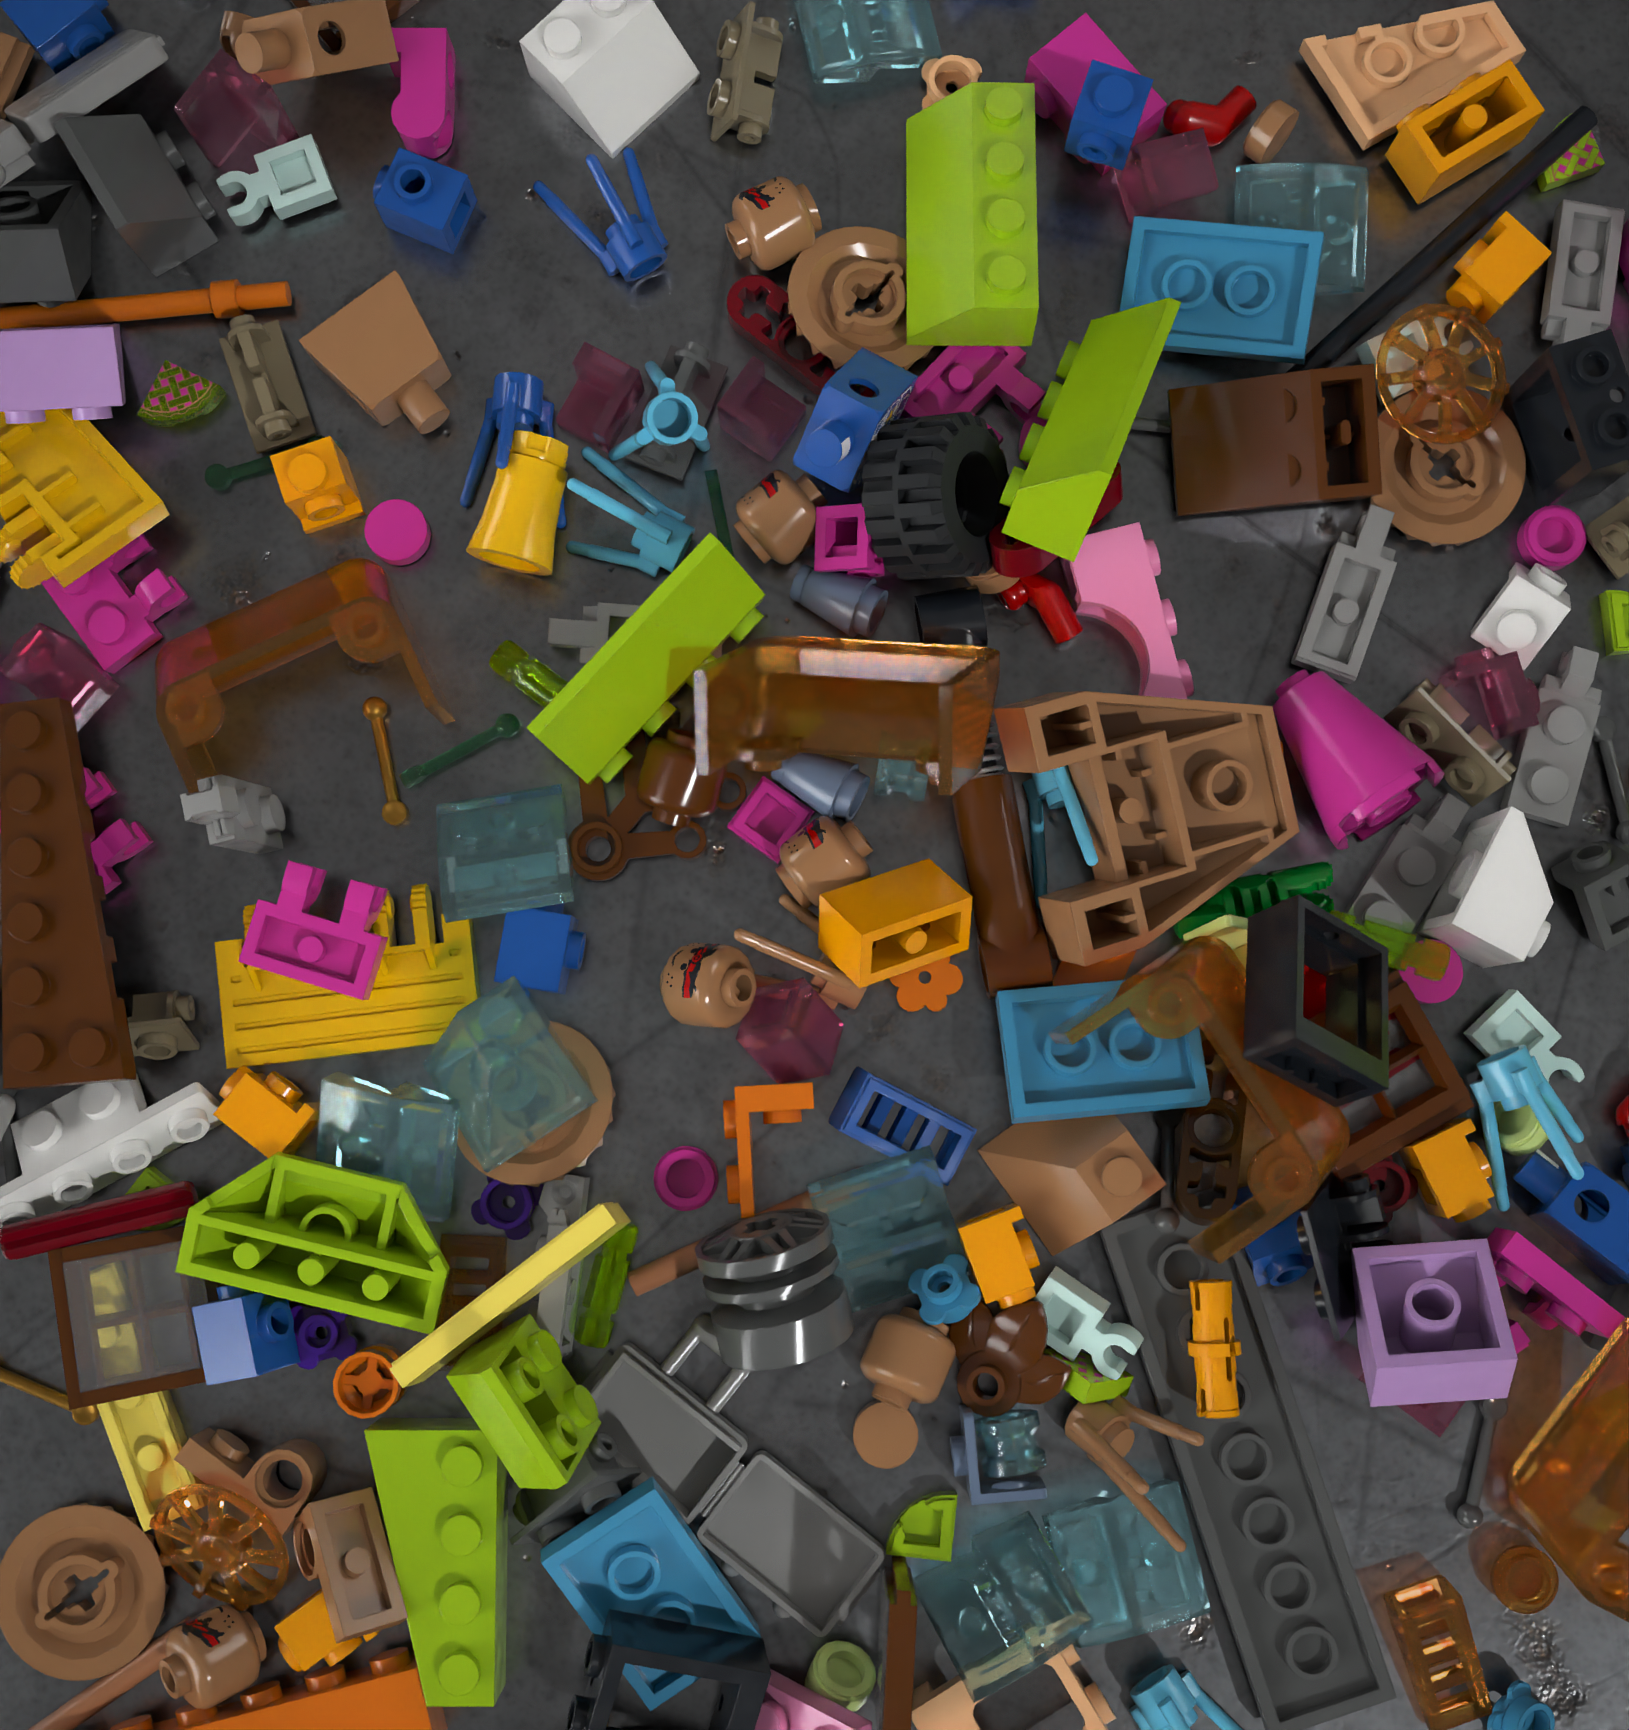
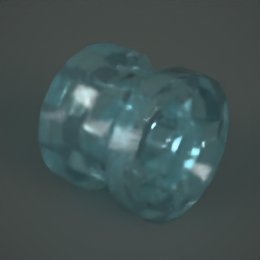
(899, 777)
(1010, 1443)

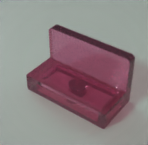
(227, 105)

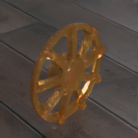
(1443, 373)
(221, 1546)

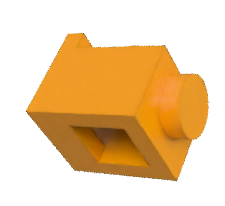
(1496, 268)
(318, 484)
(267, 1111)
(1450, 1171)
(1000, 1256)
(309, 1636)

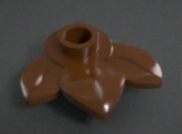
(1011, 1351)

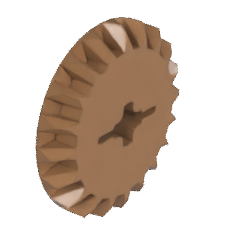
(827, 284)
(1486, 473)
(572, 1141)
(82, 1638)

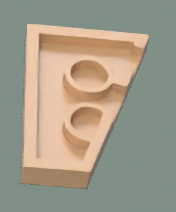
(1394, 69)

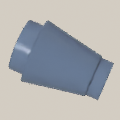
(843, 600)
(824, 783)

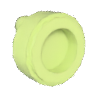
(1519, 1130)
(842, 1674)

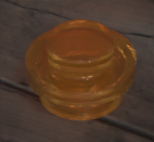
(1524, 1579)

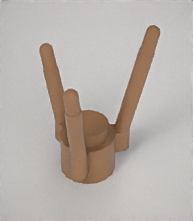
(833, 983)
(1107, 1438)

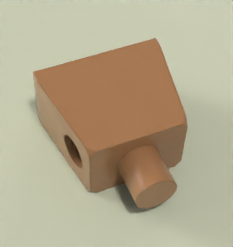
(287, 45)
(383, 356)

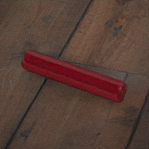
(97, 1220)

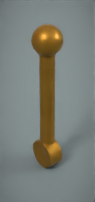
(393, 811)
(82, 1416)

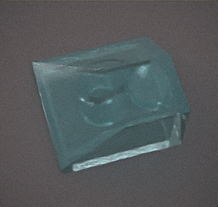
(507, 1073)

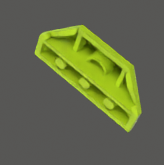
(320, 1241)

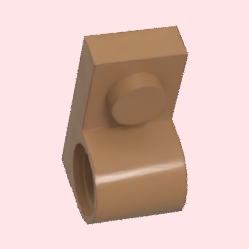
(223, 1461)
(349, 1553)

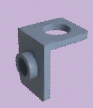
(993, 1491)

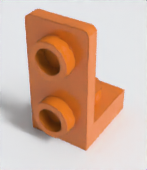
(779, 1105)

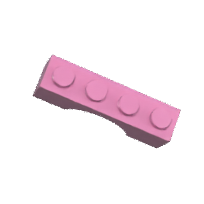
(1118, 586)

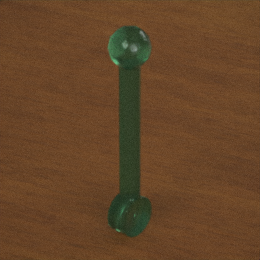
(220, 477)
(718, 509)
(506, 726)

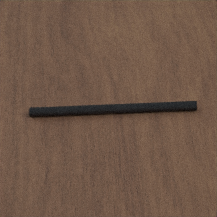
(1449, 240)

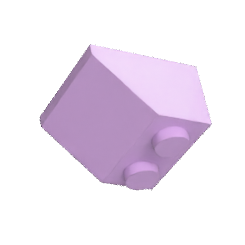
(61, 370)
(1431, 1323)

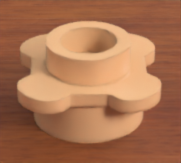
(946, 71)

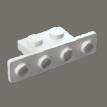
(95, 1140)

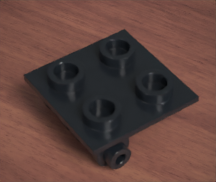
(1329, 1232)

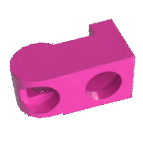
(426, 99)

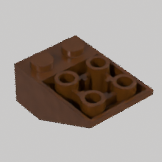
(1275, 440)

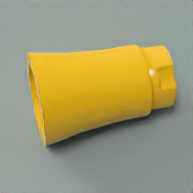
(523, 507)

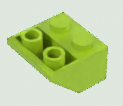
(527, 1403)

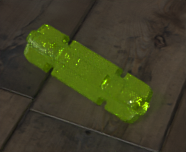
(530, 676)
(1428, 959)
(605, 1288)

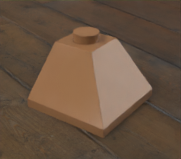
(1071, 1175)

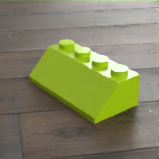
(972, 218)
(1084, 428)
(649, 661)

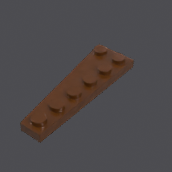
(56, 959)

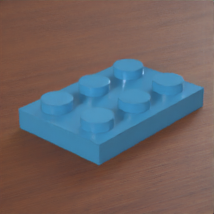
(1237, 285)
(1100, 1075)
(645, 1563)

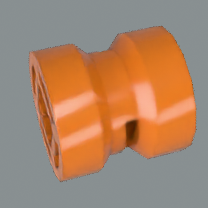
(362, 1388)

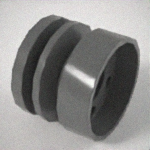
(775, 1289)

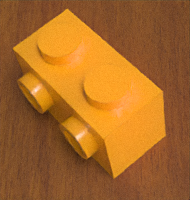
(1463, 131)
(894, 922)

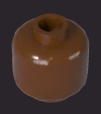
(671, 782)

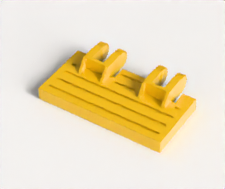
(67, 499)
(410, 1005)

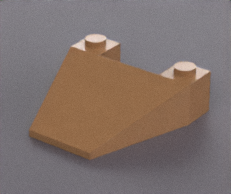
(1173, 803)

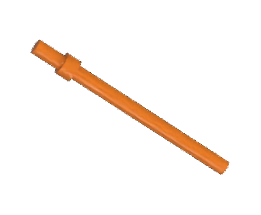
(222, 298)

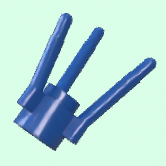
(633, 245)
(514, 406)

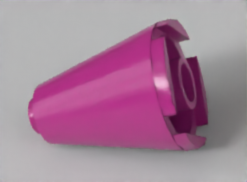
(1349, 757)

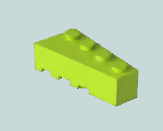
(449, 1545)

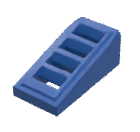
(856, 1098)

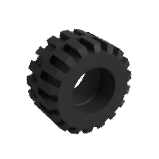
(934, 495)

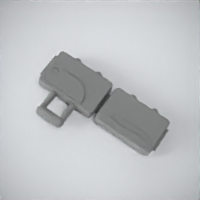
(74, 94)
(755, 1514)

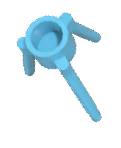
(666, 419)
(659, 536)
(1059, 792)
(1516, 1082)
(1167, 1702)

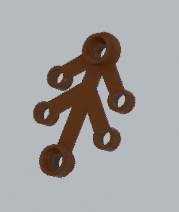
(626, 815)

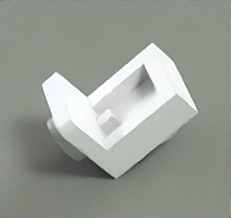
(1524, 613)

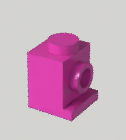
(844, 542)

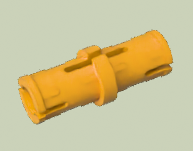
(1214, 1348)

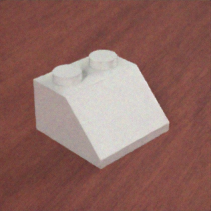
(609, 66)
(1493, 896)

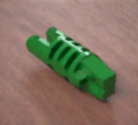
(1258, 892)

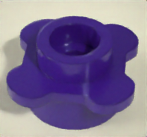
(512, 1220)
(339, 1338)

